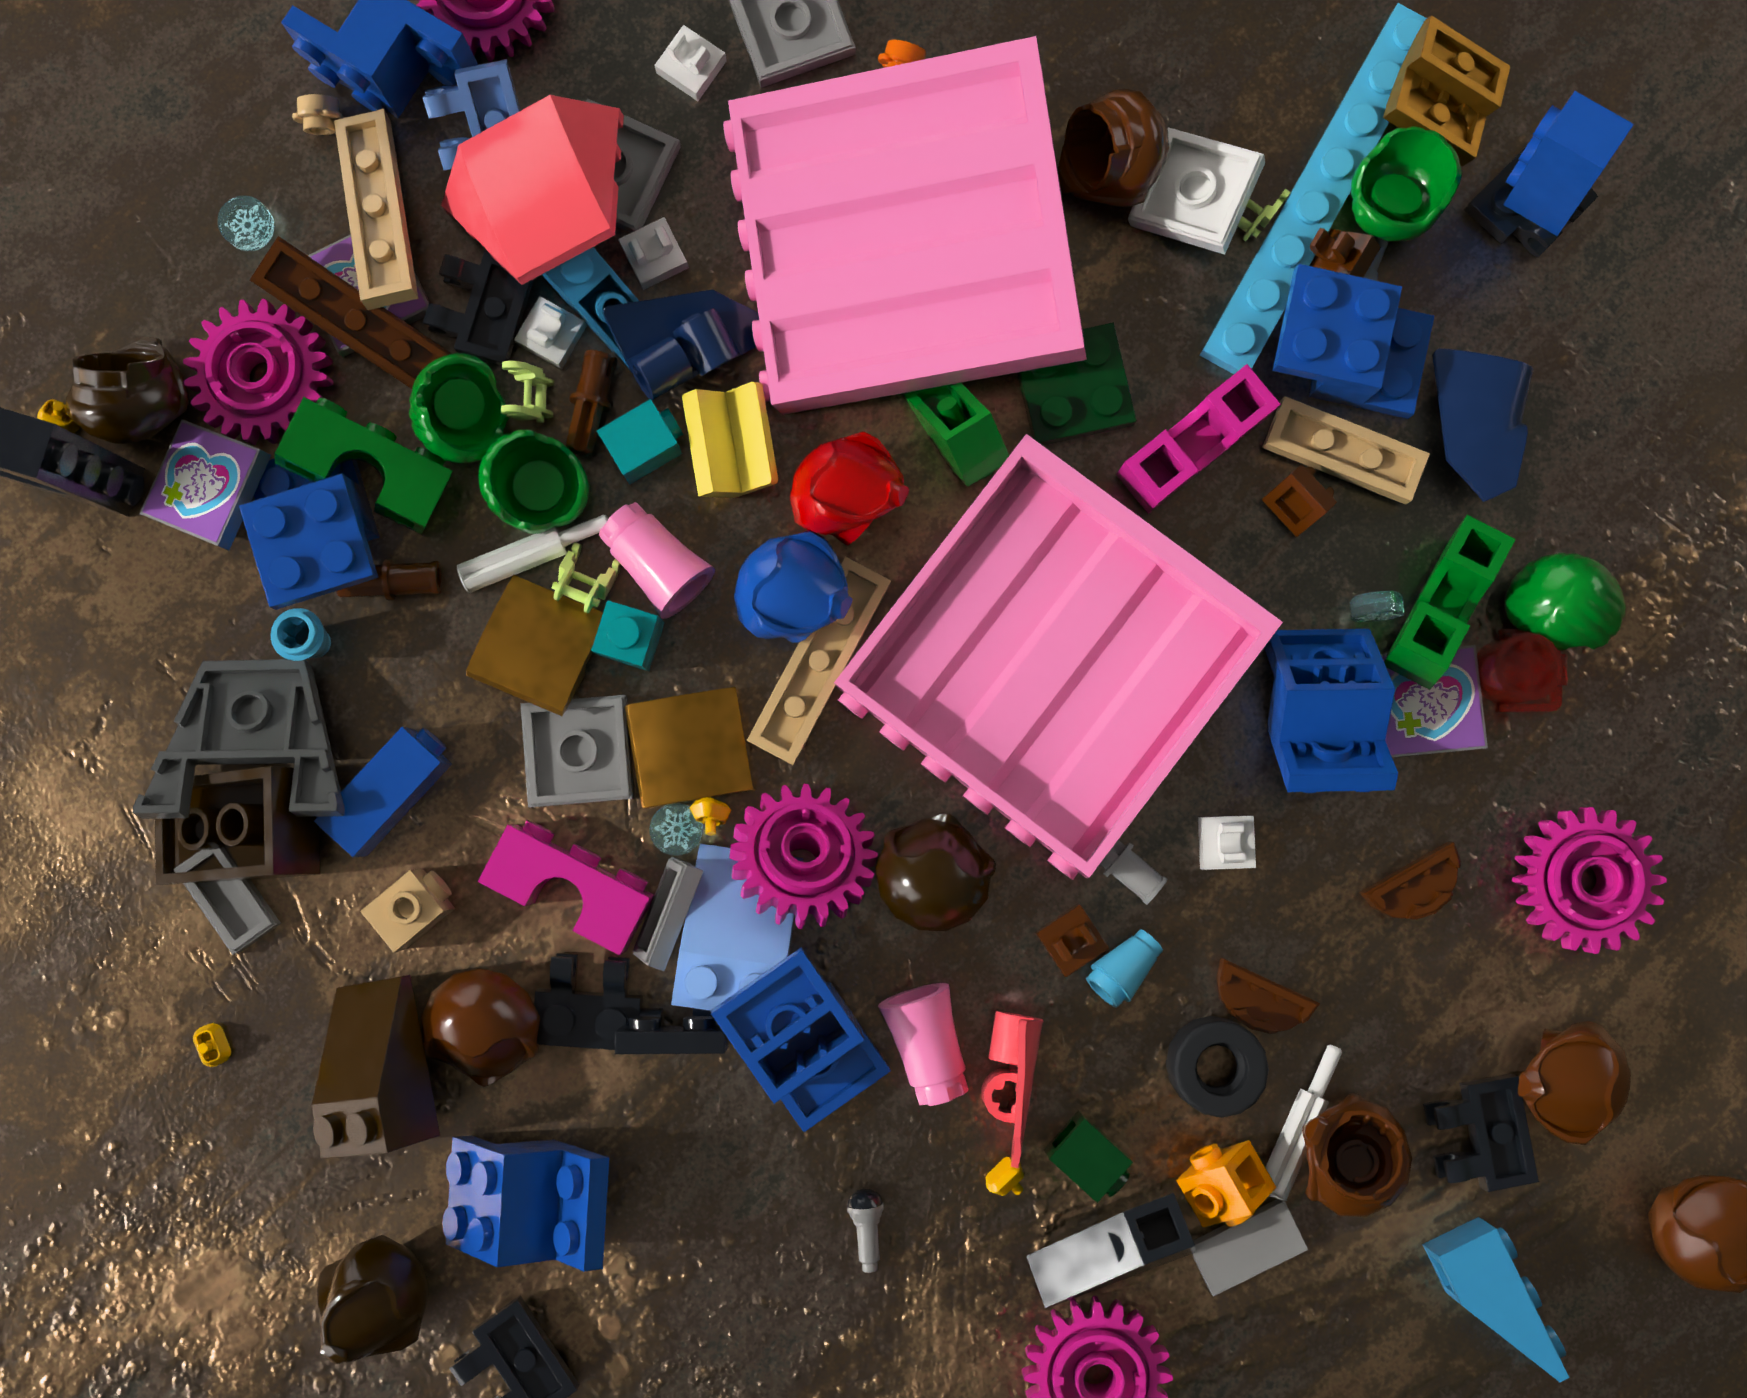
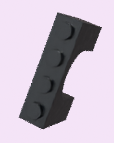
(66, 464)

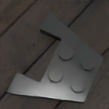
(248, 717)

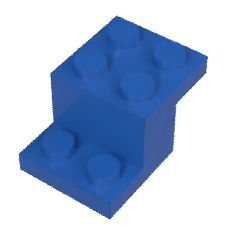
(380, 51)
(1353, 341)
(310, 533)
(1330, 711)
(800, 1040)
(526, 1202)

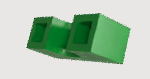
(324, 438)
(1447, 602)

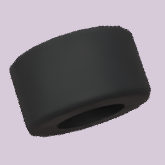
(1250, 1071)

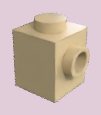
(409, 908)

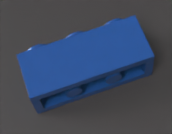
(1564, 161)

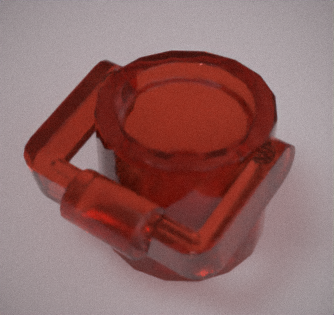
(1521, 670)

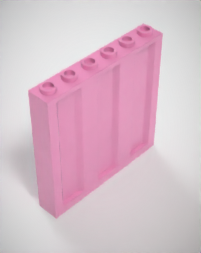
(904, 228)
(1055, 657)

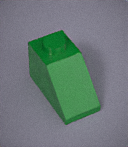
(960, 430)

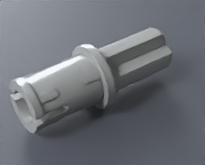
(1133, 871)

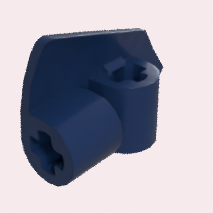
(679, 337)
(1482, 417)

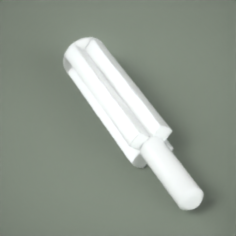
(523, 554)
(1290, 1147)

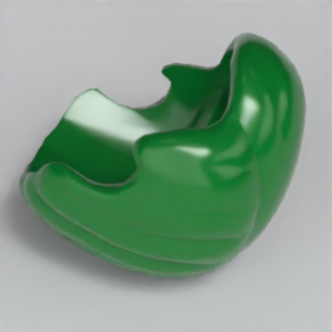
(1405, 184)
(457, 408)
(533, 482)
(1566, 601)

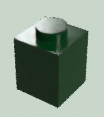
(1089, 1158)

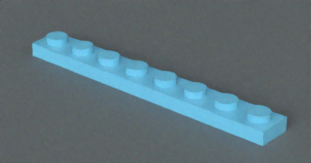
(1313, 200)

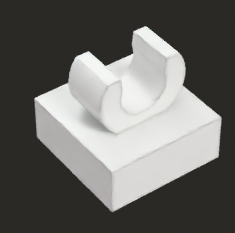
(690, 63)
(653, 253)
(550, 332)
(1226, 842)

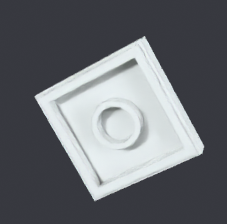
(1199, 191)

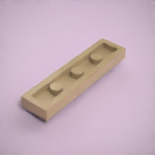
(375, 210)
(815, 667)

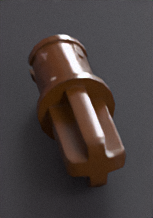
(590, 401)
(399, 580)

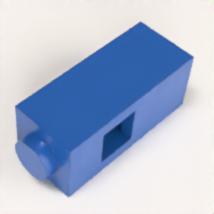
(386, 790)

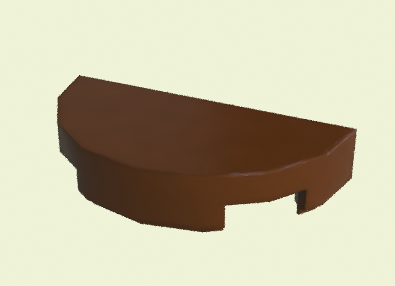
(1417, 887)
(1261, 1002)

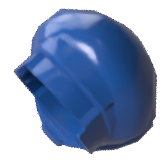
(791, 587)

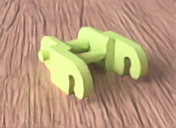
(1264, 217)
(530, 376)
(600, 586)

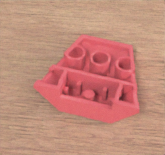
(539, 184)

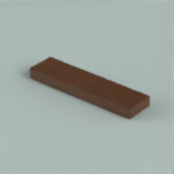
(338, 311)

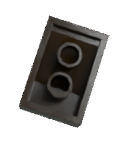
(247, 817)
(373, 1073)

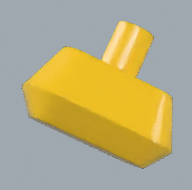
(56, 412)
(711, 813)
(212, 1045)
(1005, 1178)

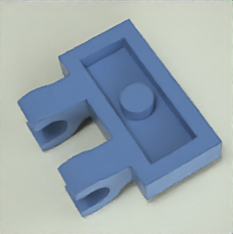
(482, 92)

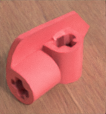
(1013, 1042)

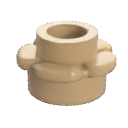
(317, 113)

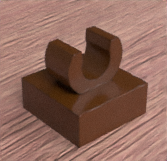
(1344, 251)
(1300, 500)
(1072, 940)

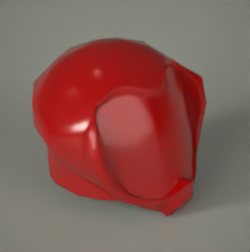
(846, 487)

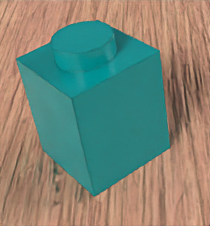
(642, 440)
(628, 635)

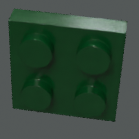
(1080, 395)

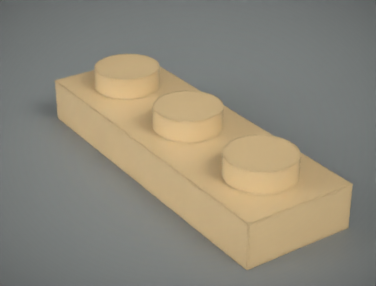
(1346, 450)

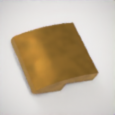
(1447, 87)
(535, 646)
(688, 747)

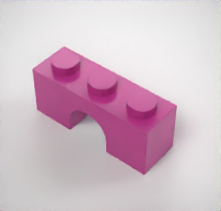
(1197, 439)
(611, 902)

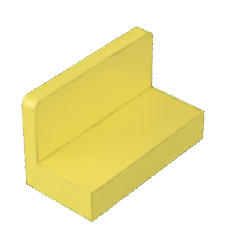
(730, 441)

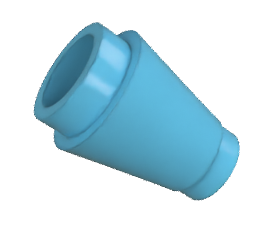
(291, 631)
(1124, 968)

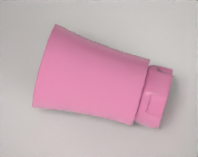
(655, 559)
(927, 1042)

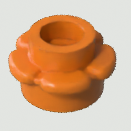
(900, 52)

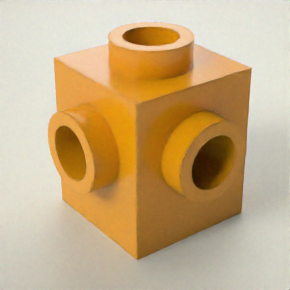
(1217, 1190)

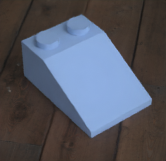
(724, 937)

